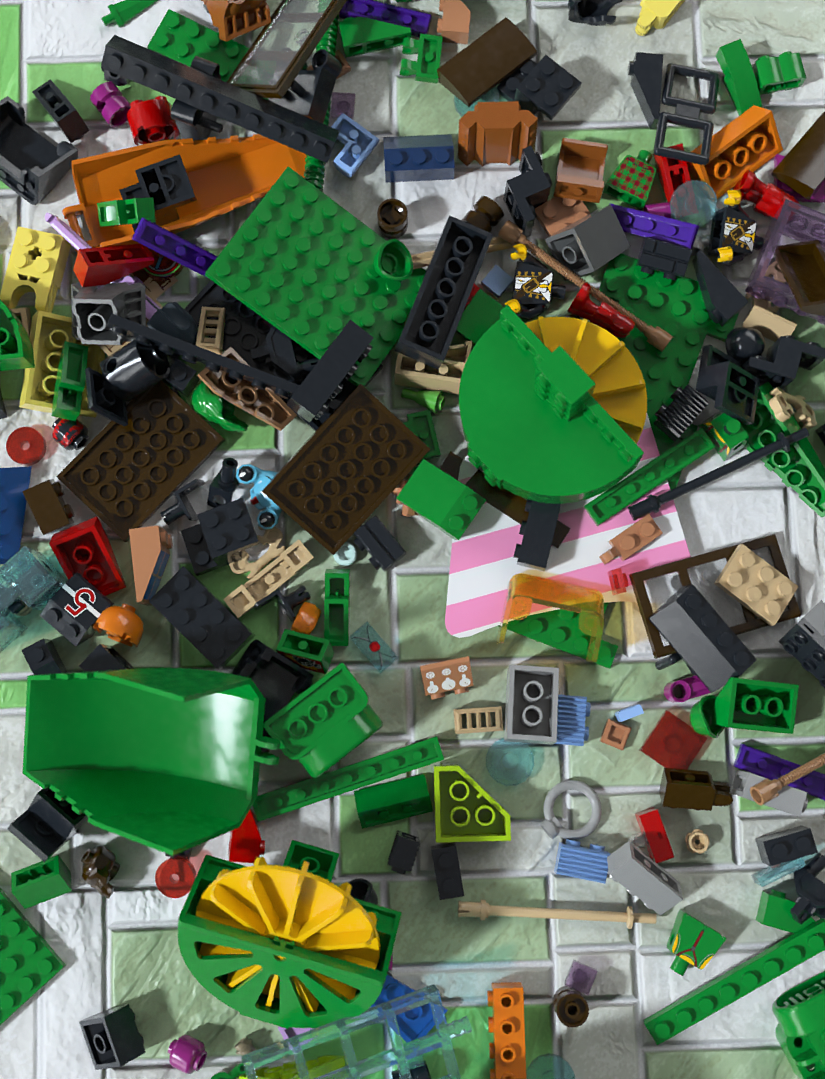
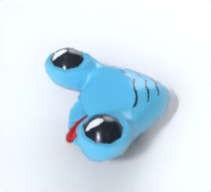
(250, 474)

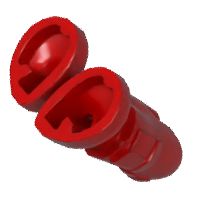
(769, 196)
(602, 315)

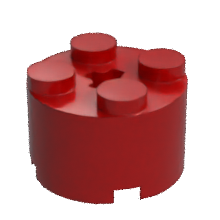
(151, 121)

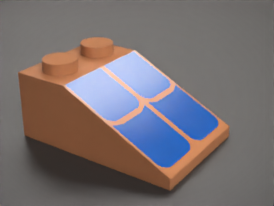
(149, 559)

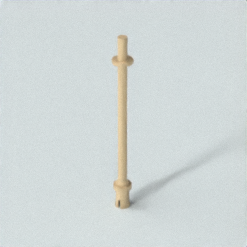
(484, 910)

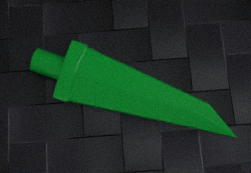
(125, 11)

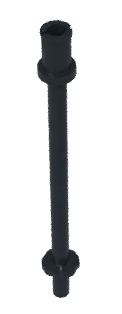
(654, 503)

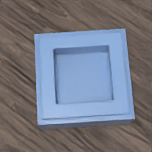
(497, 281)
(628, 712)

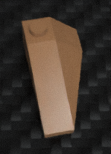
(257, 402)

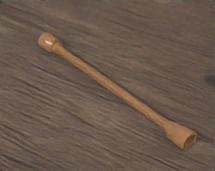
(514, 235)
(768, 790)

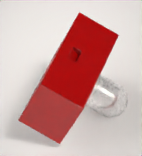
(652, 835)

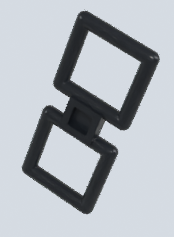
(687, 114)

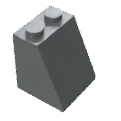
(589, 242)

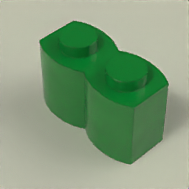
(779, 72)

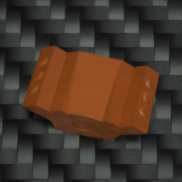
(237, 16)
(496, 133)

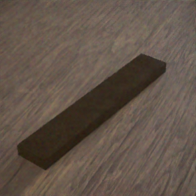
(501, 499)

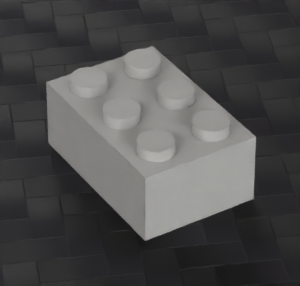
(531, 704)

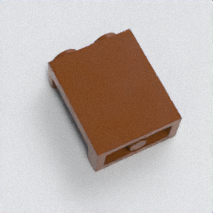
(580, 170)

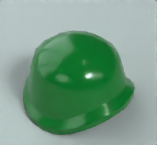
(393, 261)
(702, 717)

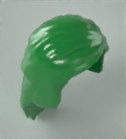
(216, 409)

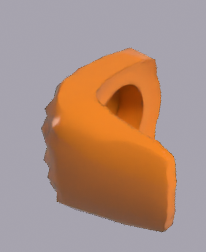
(306, 618)

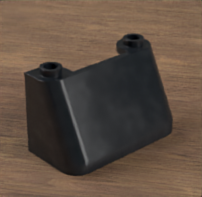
(27, 159)
(274, 677)

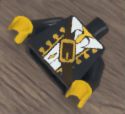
(733, 232)
(532, 285)

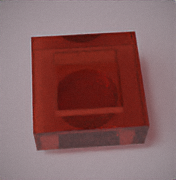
(618, 581)

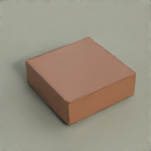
(615, 734)

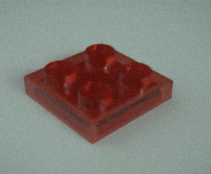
(672, 742)

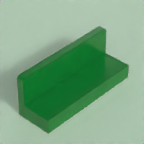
(393, 801)

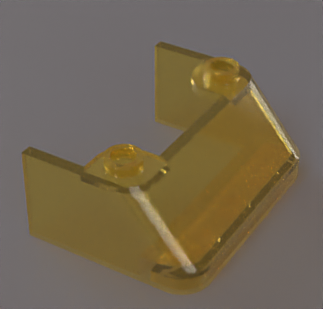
(530, 589)

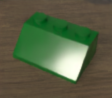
(757, 705)

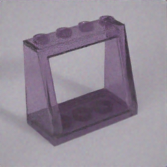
(796, 223)

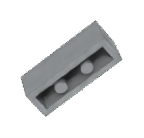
(644, 878)

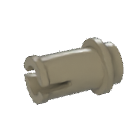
(244, 1047)

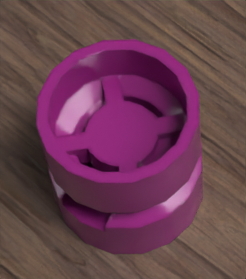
(110, 103)

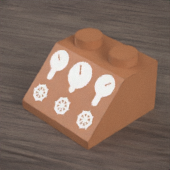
(447, 676)

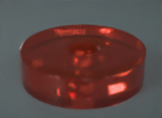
(16, 442)
(165, 881)

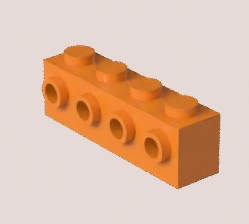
(507, 1031)

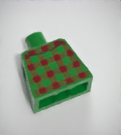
(632, 180)

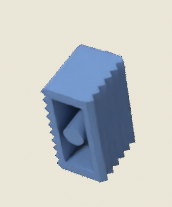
(571, 720)
(582, 861)

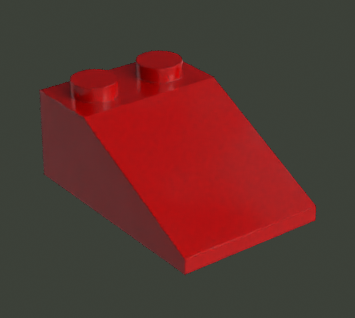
(88, 551)

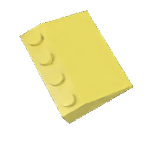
(47, 339)

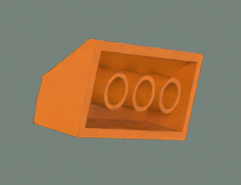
(738, 147)

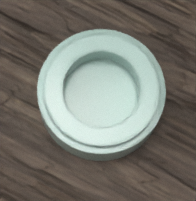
(346, 554)

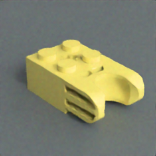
(36, 267)

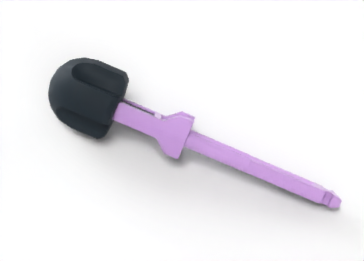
(169, 320)

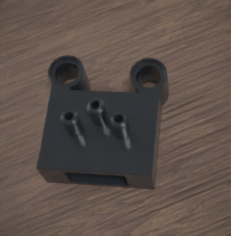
(313, 88)
(191, 120)

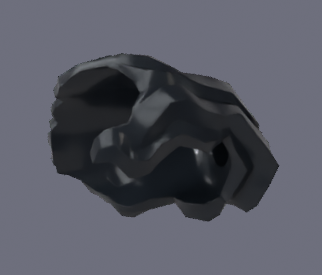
(591, 11)

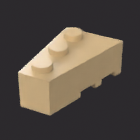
(445, 379)

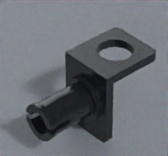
(224, 483)
(183, 506)
(287, 602)

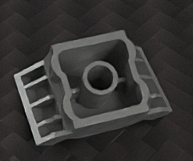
(94, 305)

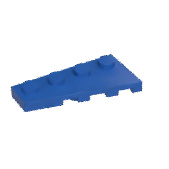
(12, 509)
(411, 1023)

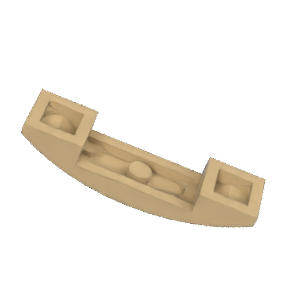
(269, 579)

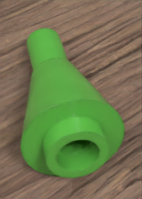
(429, 399)

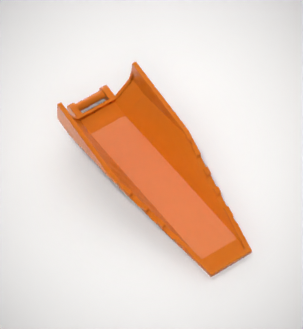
(221, 172)

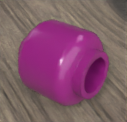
(187, 1054)

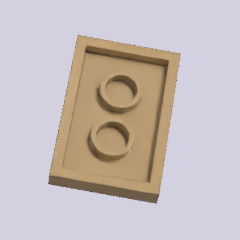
(756, 585)

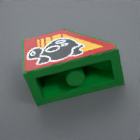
(306, 650)

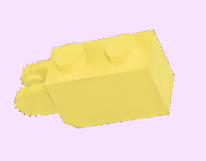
(656, 14)

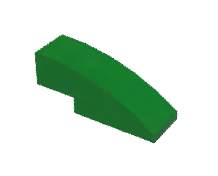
(739, 76)
(125, 211)
(70, 381)
(337, 606)

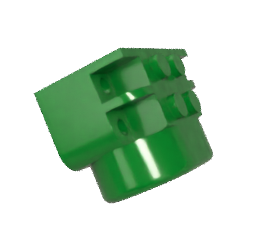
(325, 722)
(802, 1026)

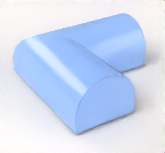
(357, 143)

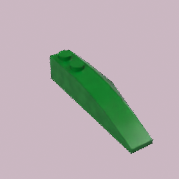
(799, 467)

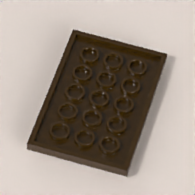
(138, 466)
(346, 469)

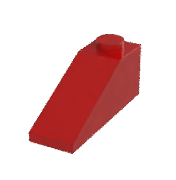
(671, 172)
(110, 263)
(246, 841)

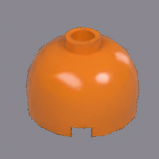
(120, 624)

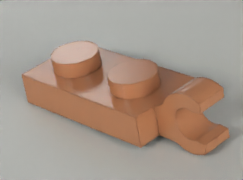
(632, 539)

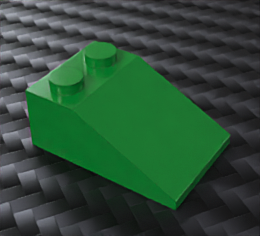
(441, 499)

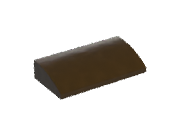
(486, 62)
(805, 163)
(805, 273)

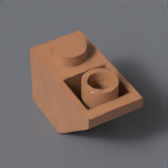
(455, 21)

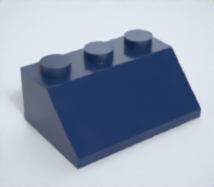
(419, 158)

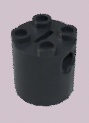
(134, 369)

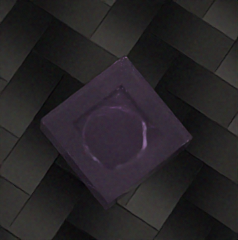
(343, 103)
(580, 977)

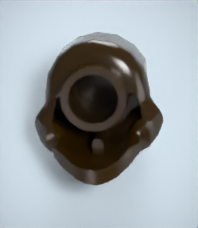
(99, 869)

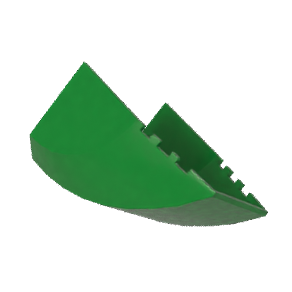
(149, 750)

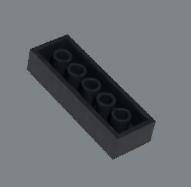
(443, 292)

